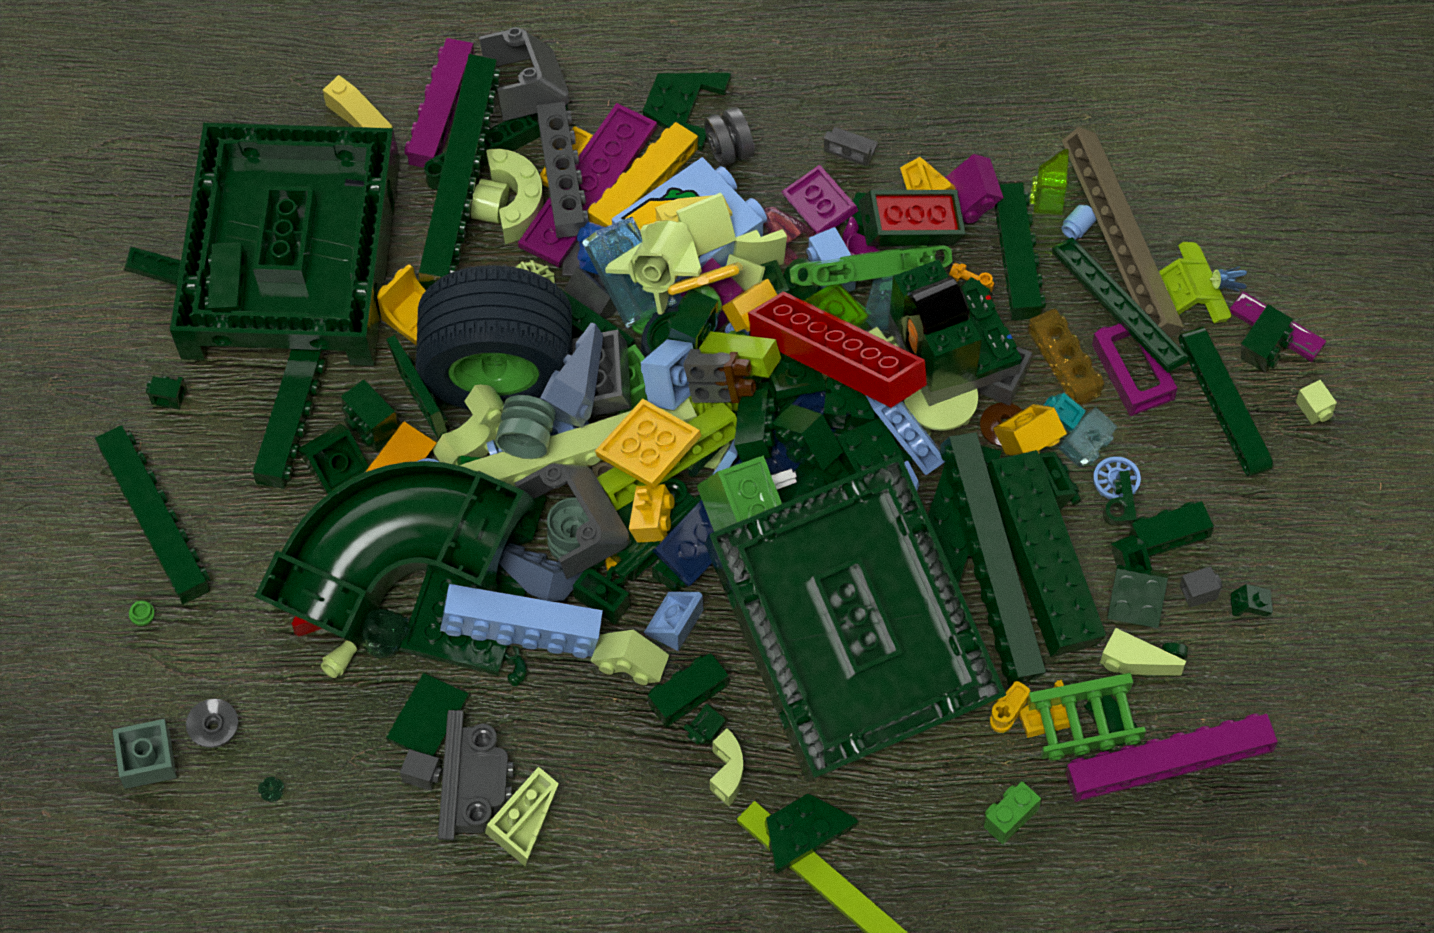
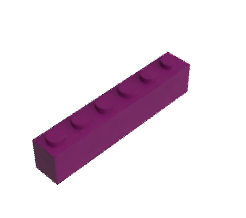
(440, 104)

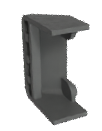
(536, 85)
(597, 538)

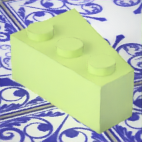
(523, 815)

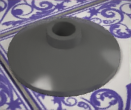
(208, 713)

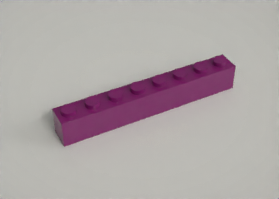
(1170, 757)

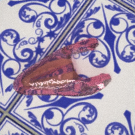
(792, 227)

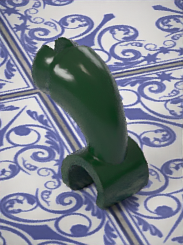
(520, 670)

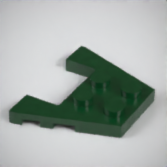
(675, 97)

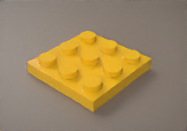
(648, 443)

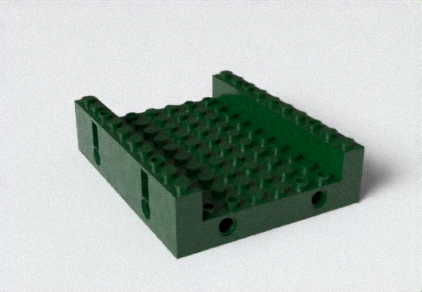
(308, 238)
(853, 617)

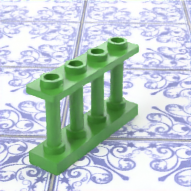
(1093, 692)

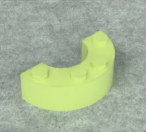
(525, 180)
(477, 431)

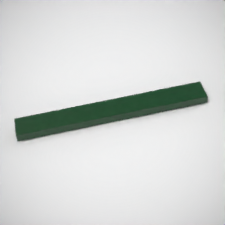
(1120, 305)

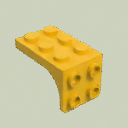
(400, 302)

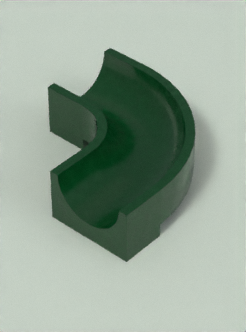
(386, 528)

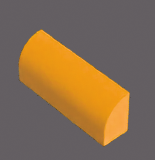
(404, 446)

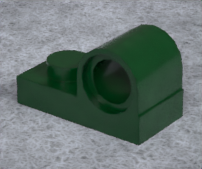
(1125, 501)

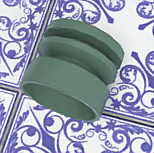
(525, 427)
(562, 525)

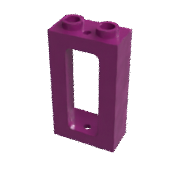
(1133, 399)

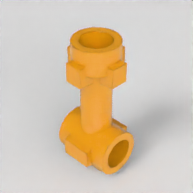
(959, 272)

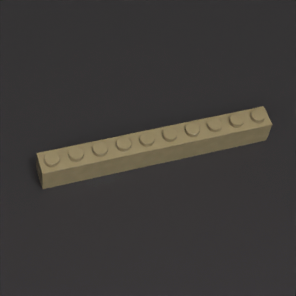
(1121, 229)

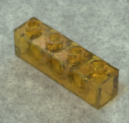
(1078, 389)

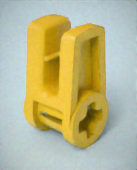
(1009, 707)

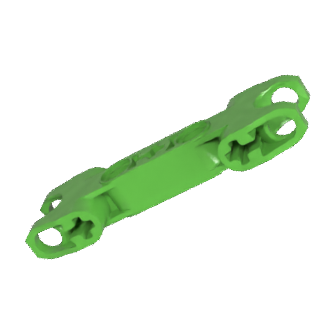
(867, 265)

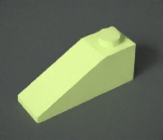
(1134, 656)

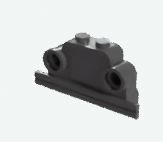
(473, 778)

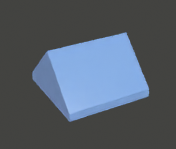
(675, 618)

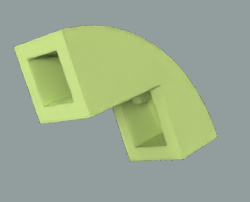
(729, 779)

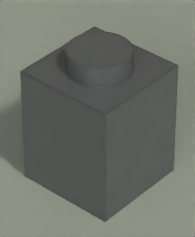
(1200, 586)
(421, 770)

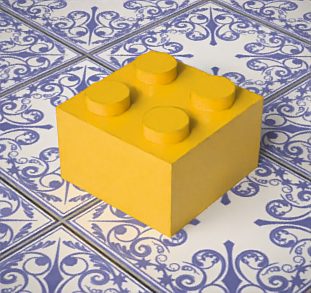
(1030, 430)

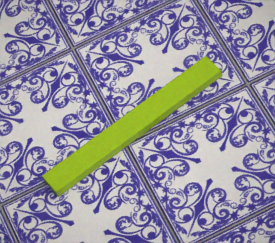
(826, 880)

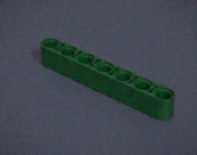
(503, 133)
(1225, 402)

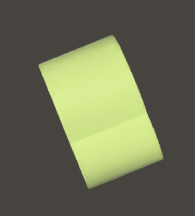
(488, 199)

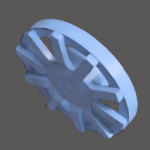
(1112, 475)

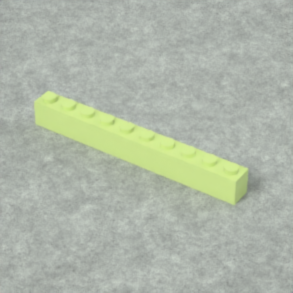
(569, 447)

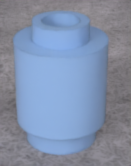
(1078, 222)

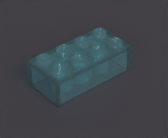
(629, 298)

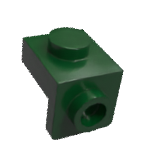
(1251, 600)
(706, 725)

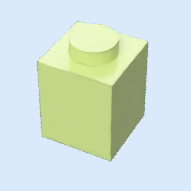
(1316, 402)

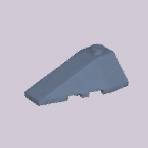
(574, 387)
(536, 574)

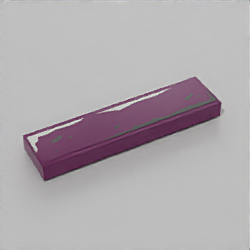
(1304, 342)

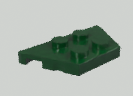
(803, 829)

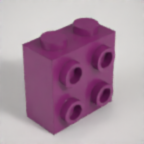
(976, 187)

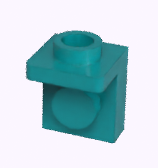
(1067, 410)

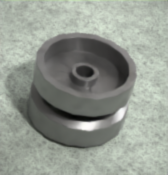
(729, 136)

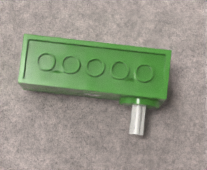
(742, 492)

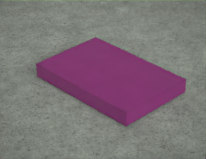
(819, 200)

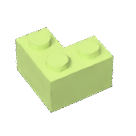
(631, 654)

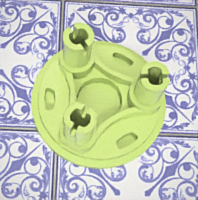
(943, 415)

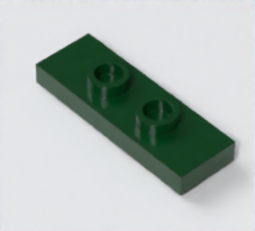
(152, 265)

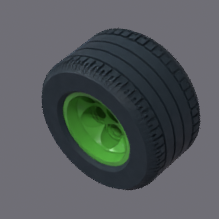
(491, 330)

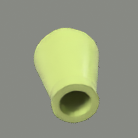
(338, 660)

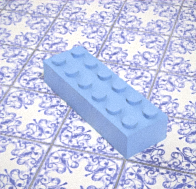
(521, 621)

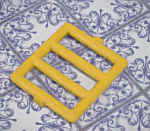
(705, 278)

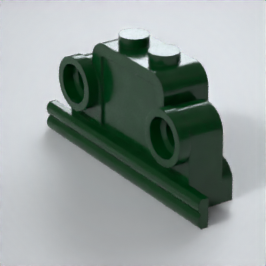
(639, 556)

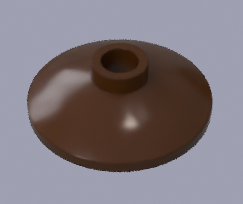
(992, 417)

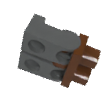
(718, 377)

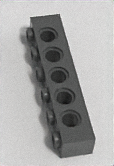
(552, 117)

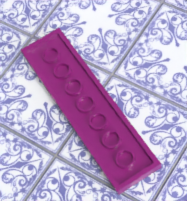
(601, 164)

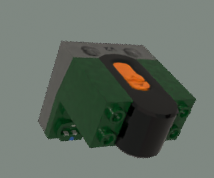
(950, 330)

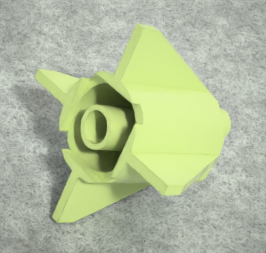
(659, 259)

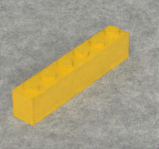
(646, 173)

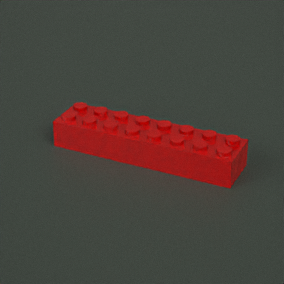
(839, 349)

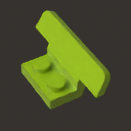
(1190, 283)

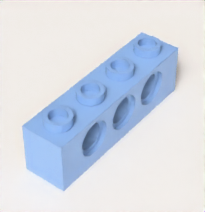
(909, 434)

